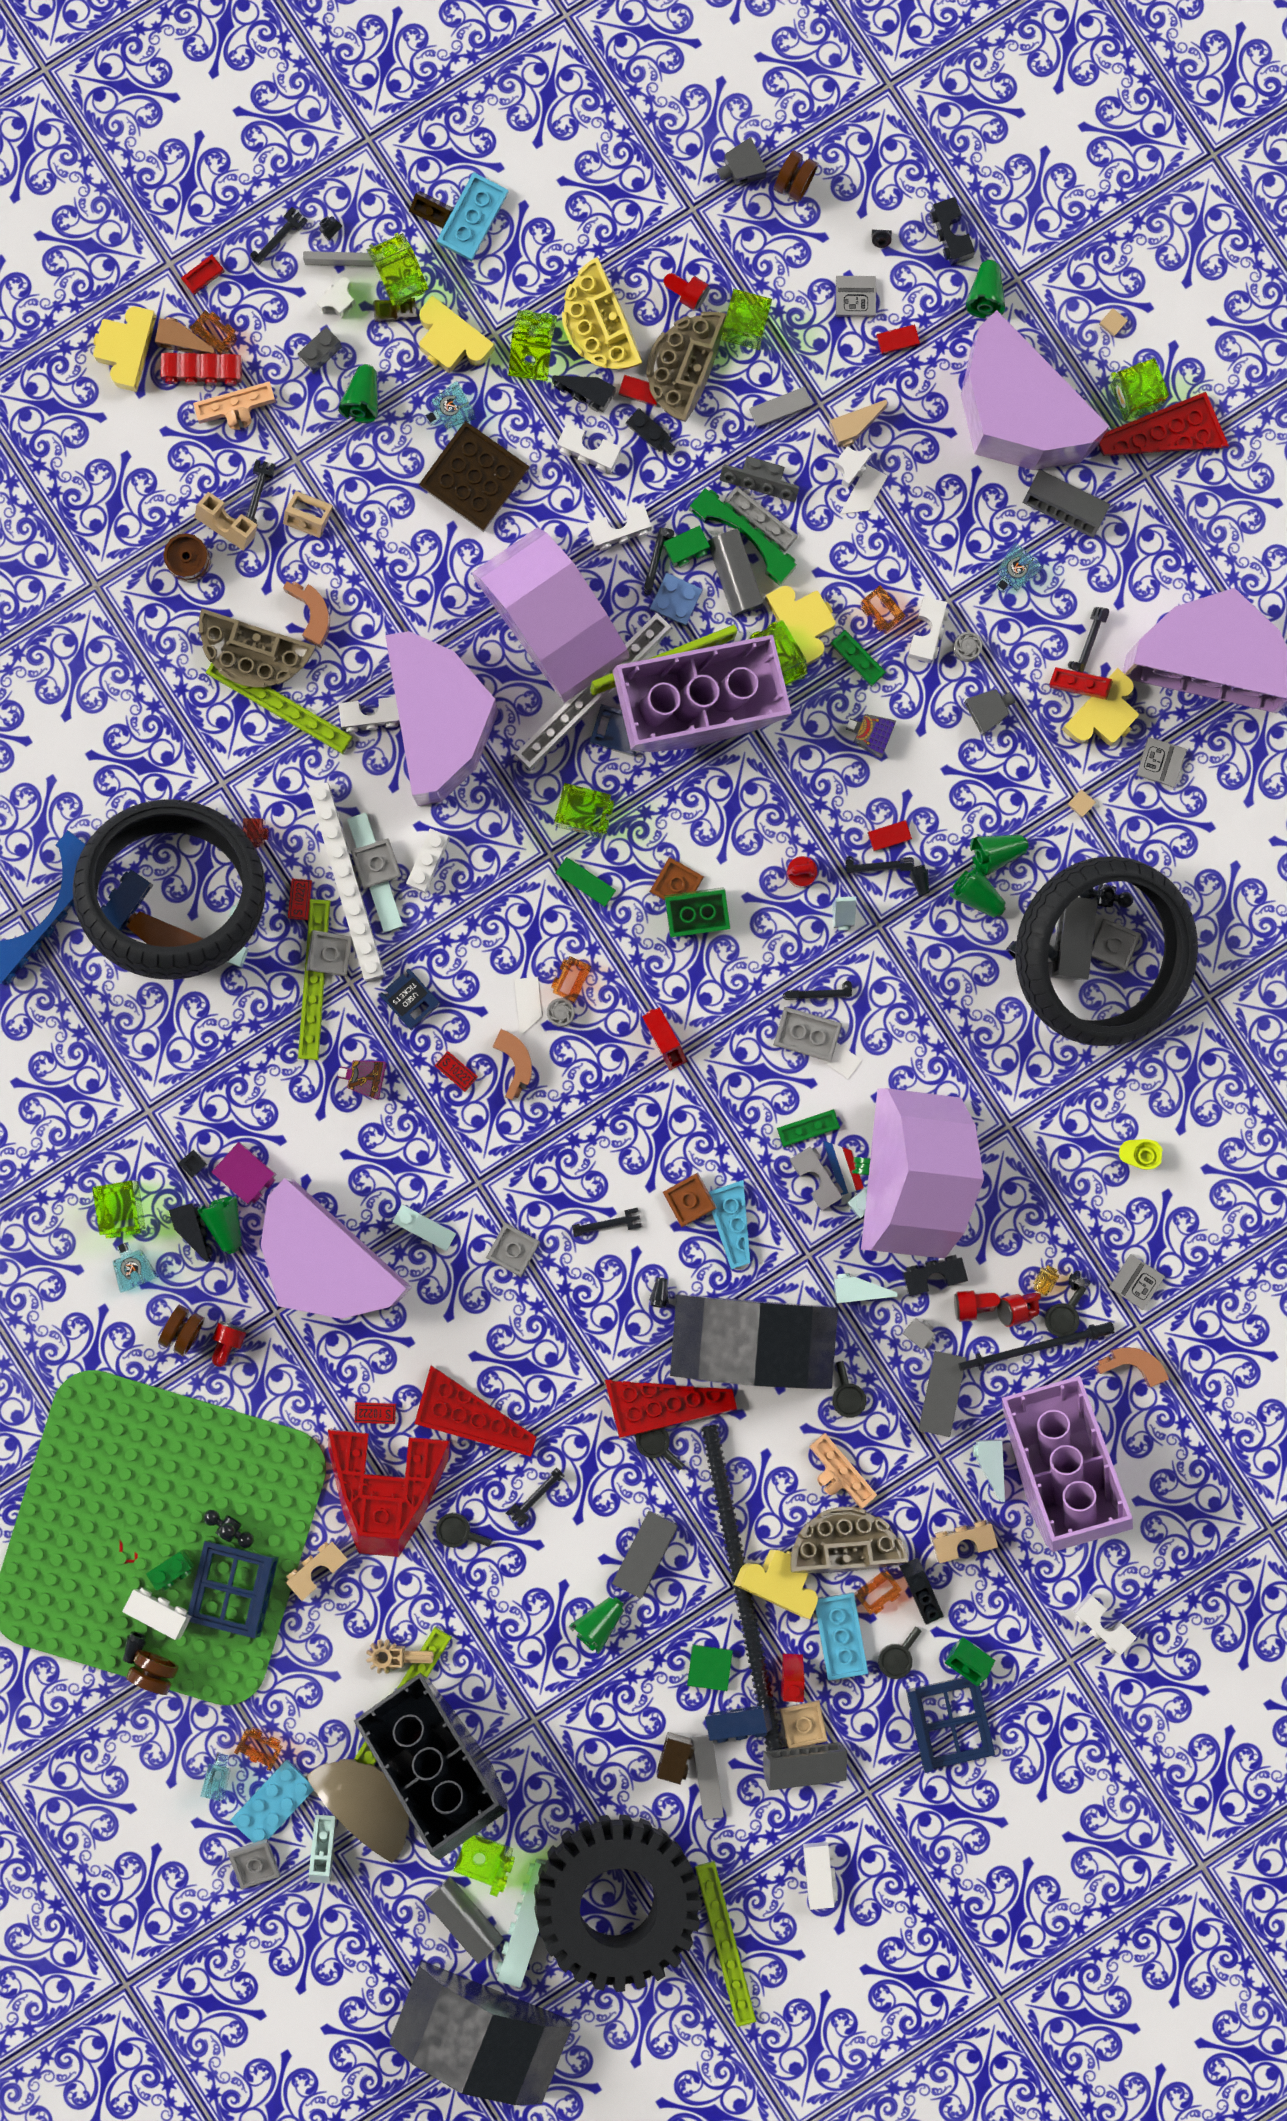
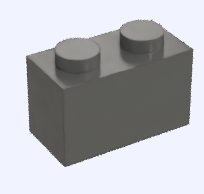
(319, 350)

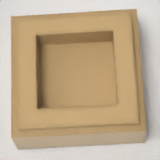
(1113, 322)
(1081, 803)

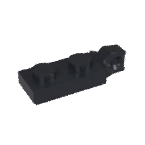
(650, 432)

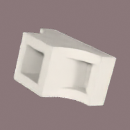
(337, 298)
(852, 464)

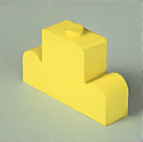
(451, 338)
(125, 346)
(804, 618)
(1105, 717)
(778, 1584)

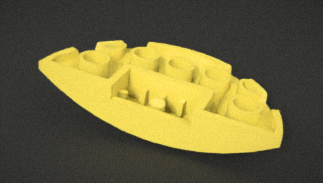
(597, 322)

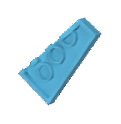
(732, 1222)

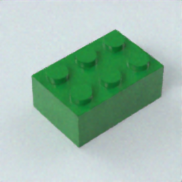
(697, 912)

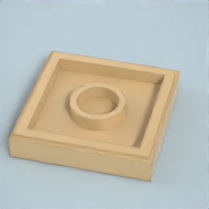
(803, 1724)

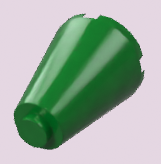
(987, 291)
(361, 396)
(997, 851)
(977, 892)
(223, 1223)
(598, 1623)

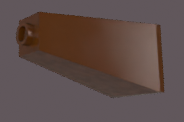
(158, 932)

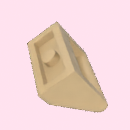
(303, 521)

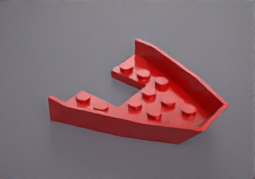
(382, 1508)

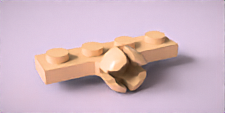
(235, 405)
(840, 1472)

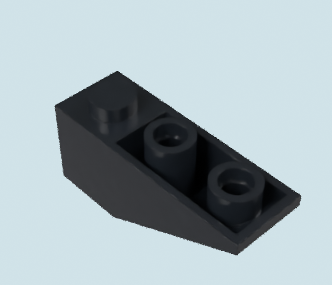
(591, 390)
(188, 1226)
(921, 1591)

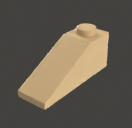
(851, 425)

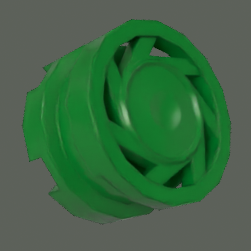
(861, 1166)

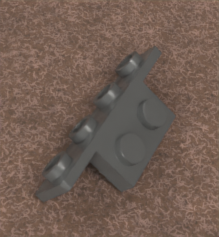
(760, 477)

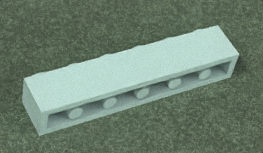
(522, 1932)

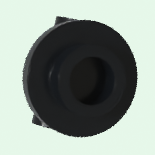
(329, 227)
(881, 238)
(1075, 1280)

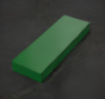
(858, 658)
(585, 882)
(808, 1128)

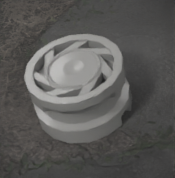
(967, 646)
(560, 1012)

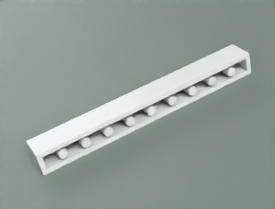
(582, 703)
(346, 882)

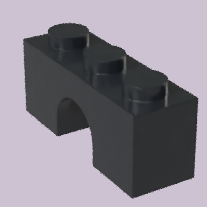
(955, 247)
(916, 1278)

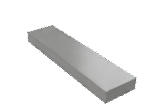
(337, 258)
(761, 518)
(707, 1777)

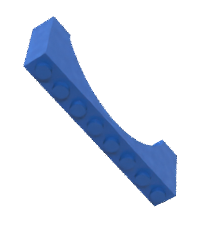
(15, 951)

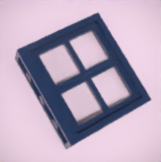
(259, 1595)
(922, 1728)

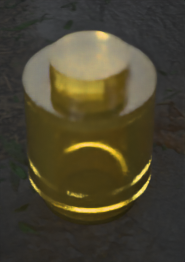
(1046, 1280)

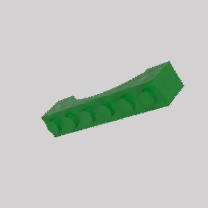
(709, 507)

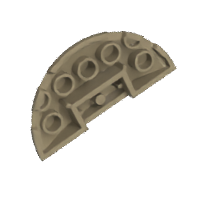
(683, 362)
(249, 652)
(844, 1542)
(363, 1804)

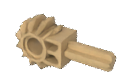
(396, 1656)

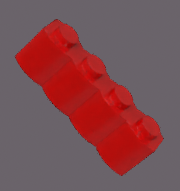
(201, 368)

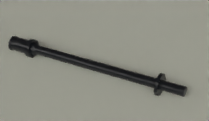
(1092, 1332)

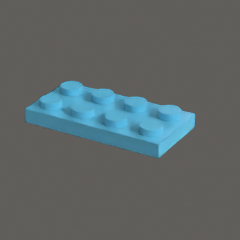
(472, 216)
(841, 1636)
(273, 1803)

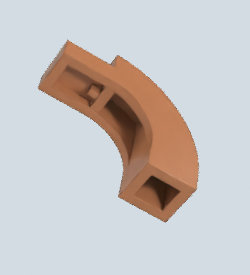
(319, 622)
(518, 1053)
(1146, 1363)

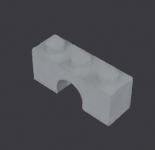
(809, 1162)

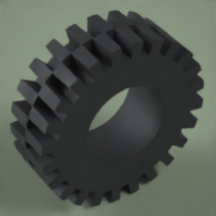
(628, 1956)

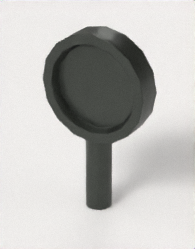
(1062, 1317)
(848, 1398)
(656, 1444)
(454, 1530)
(895, 1659)

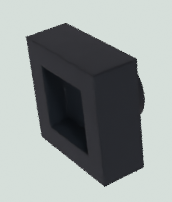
(192, 1163)

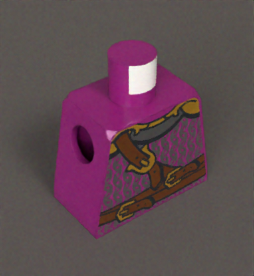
(364, 1077)

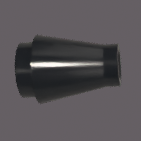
(920, 879)
(659, 1294)
(134, 1642)

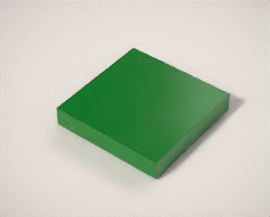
(709, 1667)

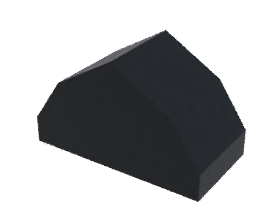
(753, 1342)
(449, 1781)
(479, 2038)

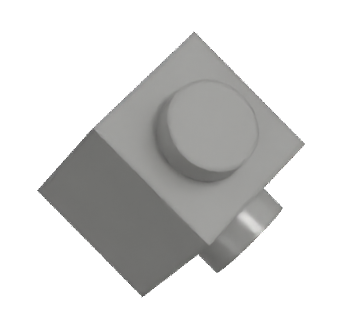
(920, 1333)

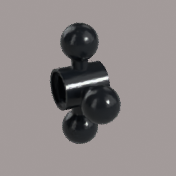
(1107, 895)
(228, 1528)

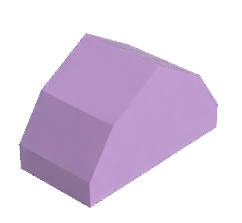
(1021, 405)
(552, 613)
(1215, 651)
(701, 695)
(441, 715)
(920, 1174)
(320, 1262)
(1065, 1465)

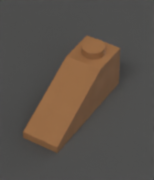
(177, 337)

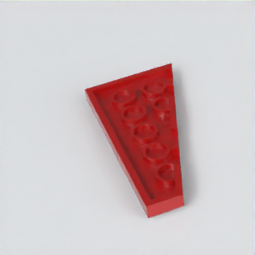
(1175, 428)
(656, 1406)
(459, 1412)

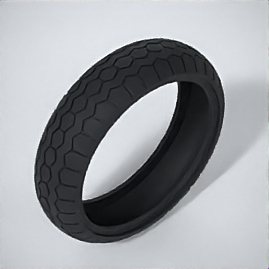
(158, 818)
(1176, 968)

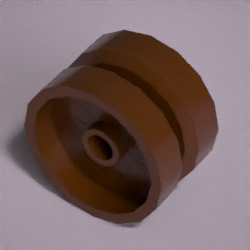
(794, 175)
(175, 557)
(179, 1329)
(152, 1672)

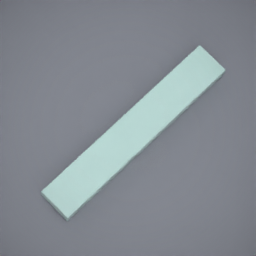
(381, 893)

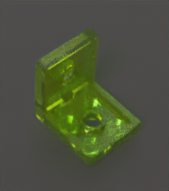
(532, 337)
(494, 1868)

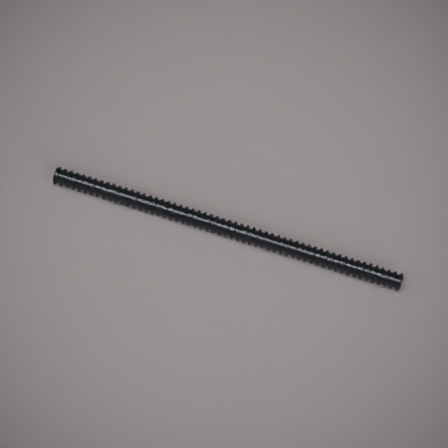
(743, 1597)

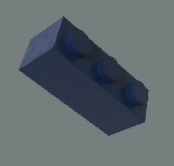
(126, 899)
(738, 1723)

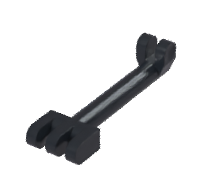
(292, 222)
(262, 474)
(664, 533)
(1099, 615)
(904, 864)
(846, 991)
(627, 1219)
(521, 1511)

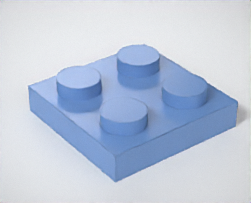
(676, 599)

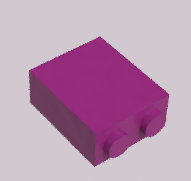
(244, 1173)

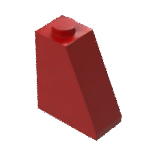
(664, 1038)
(792, 1678)

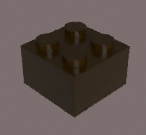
(673, 1759)

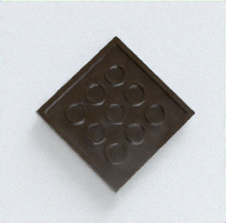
(474, 476)

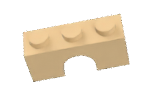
(212, 513)
(946, 1543)
(301, 1581)

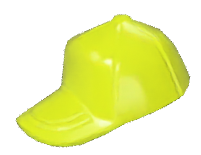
(1141, 1153)

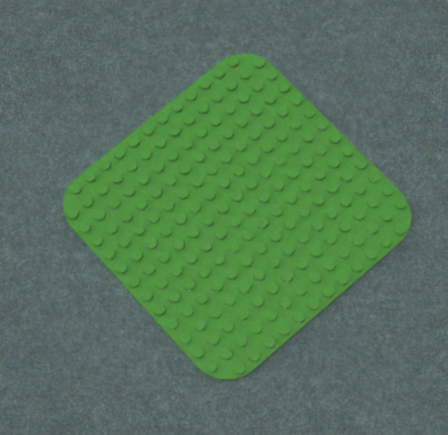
(144, 1472)

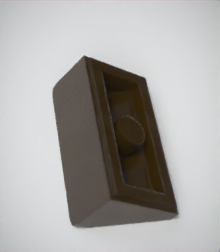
(430, 209)

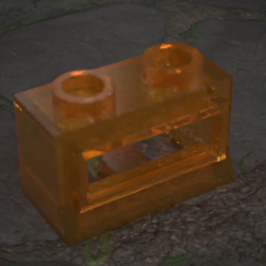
(221, 347)
(869, 610)
(579, 982)
(891, 1595)
(256, 1755)

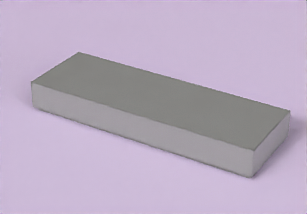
(780, 407)

